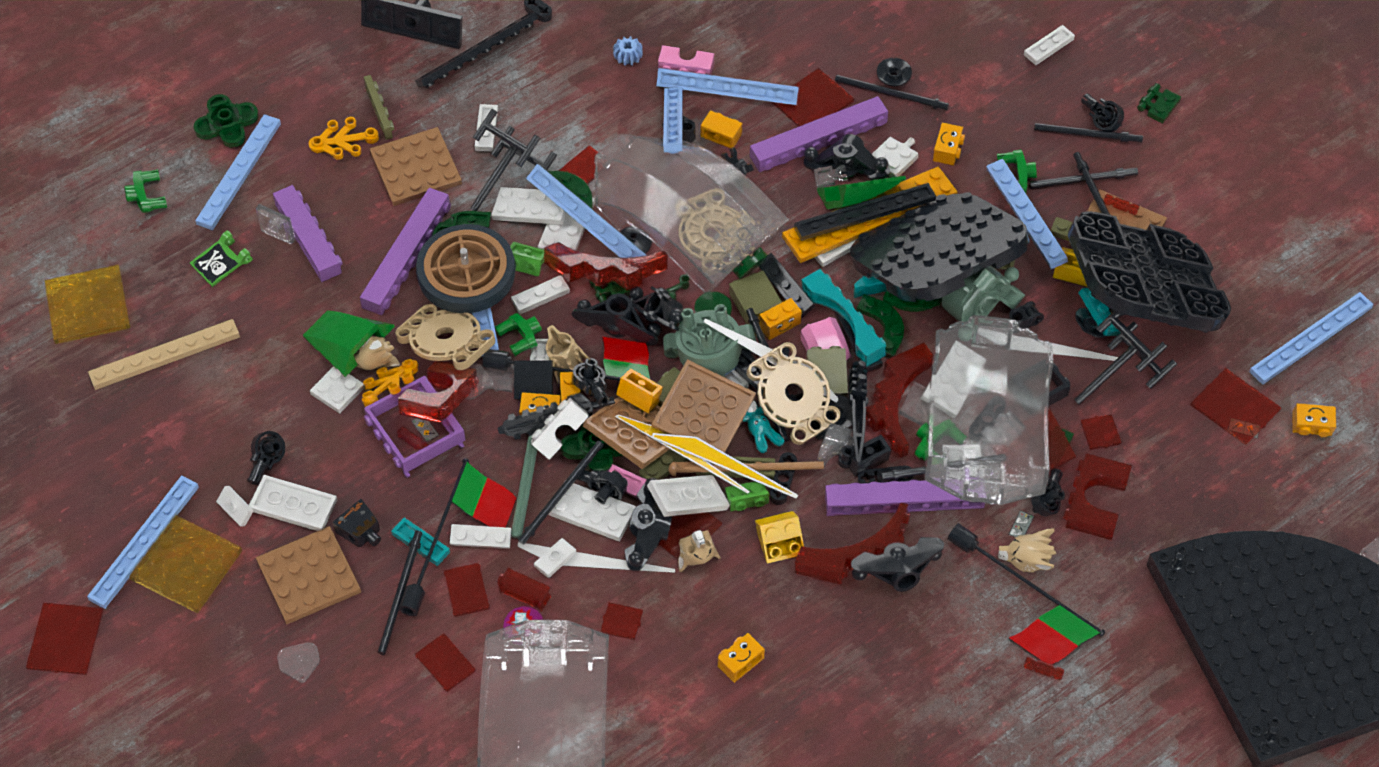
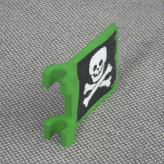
(220, 260)

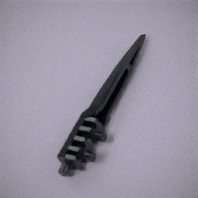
(859, 402)

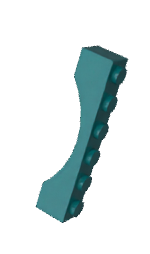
(822, 291)

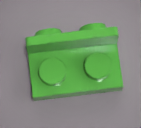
(527, 258)
(741, 500)

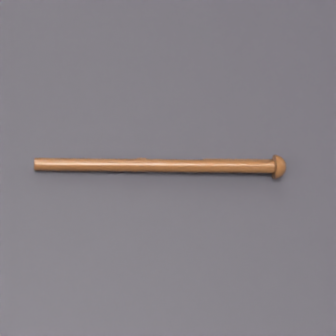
(691, 467)

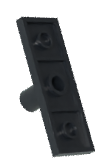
(413, 21)

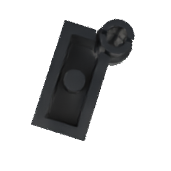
(874, 453)

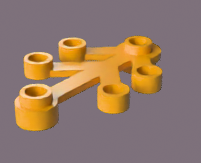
(340, 139)
(391, 382)

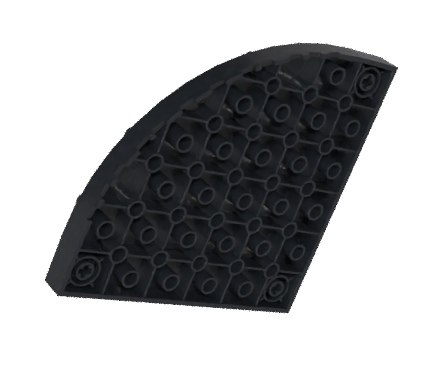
(1280, 635)

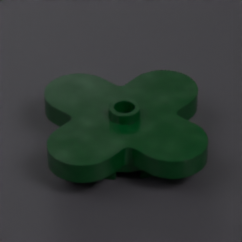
(226, 120)
(578, 445)

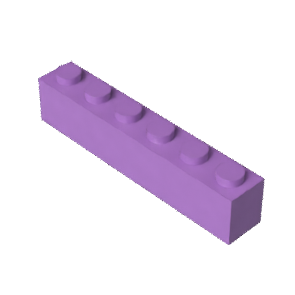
(308, 235)

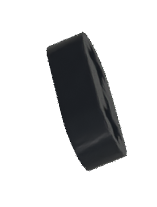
(539, 7)

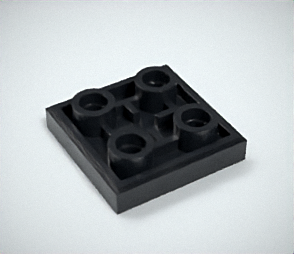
(533, 377)

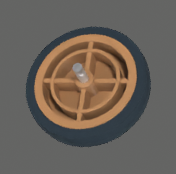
(465, 268)

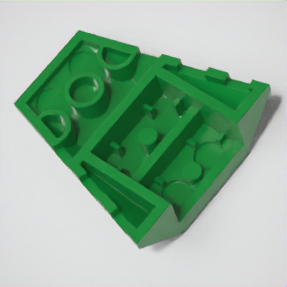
(854, 193)
(342, 335)

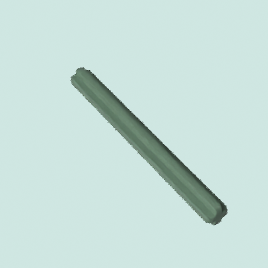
(524, 490)

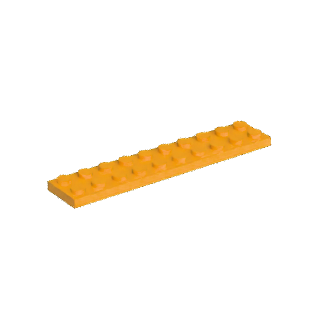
(821, 244)

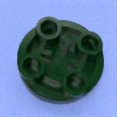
(750, 263)
(710, 300)

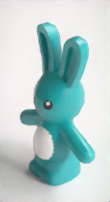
(759, 427)

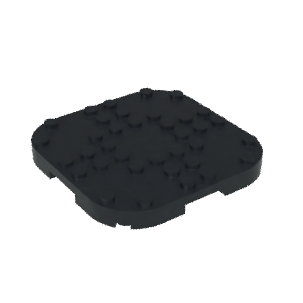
(939, 246)
(1148, 272)

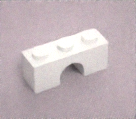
(568, 414)

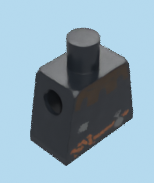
(358, 525)

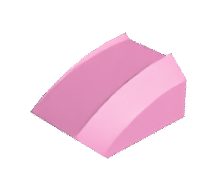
(824, 335)

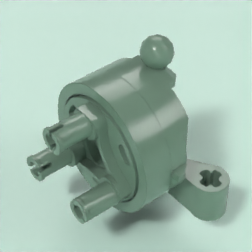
(982, 293)
(704, 343)

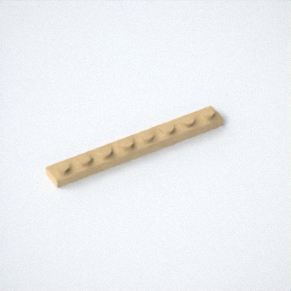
(163, 354)

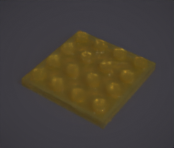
(87, 304)
(186, 563)

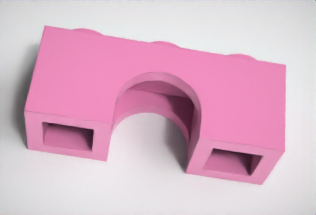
(701, 63)

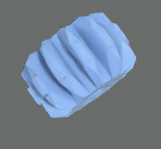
(627, 51)

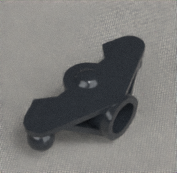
(851, 153)
(657, 306)
(617, 319)
(648, 527)
(899, 563)

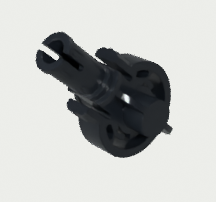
(1104, 114)
(587, 381)
(262, 454)
(606, 483)
(1050, 502)

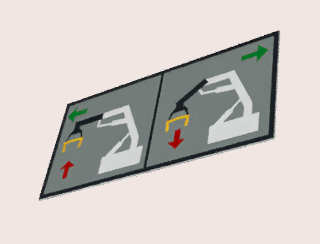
(1021, 524)

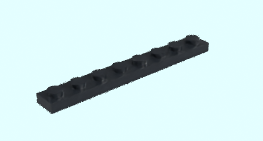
(471, 53)
(864, 211)

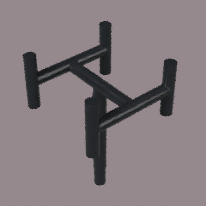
(514, 147)
(1135, 347)

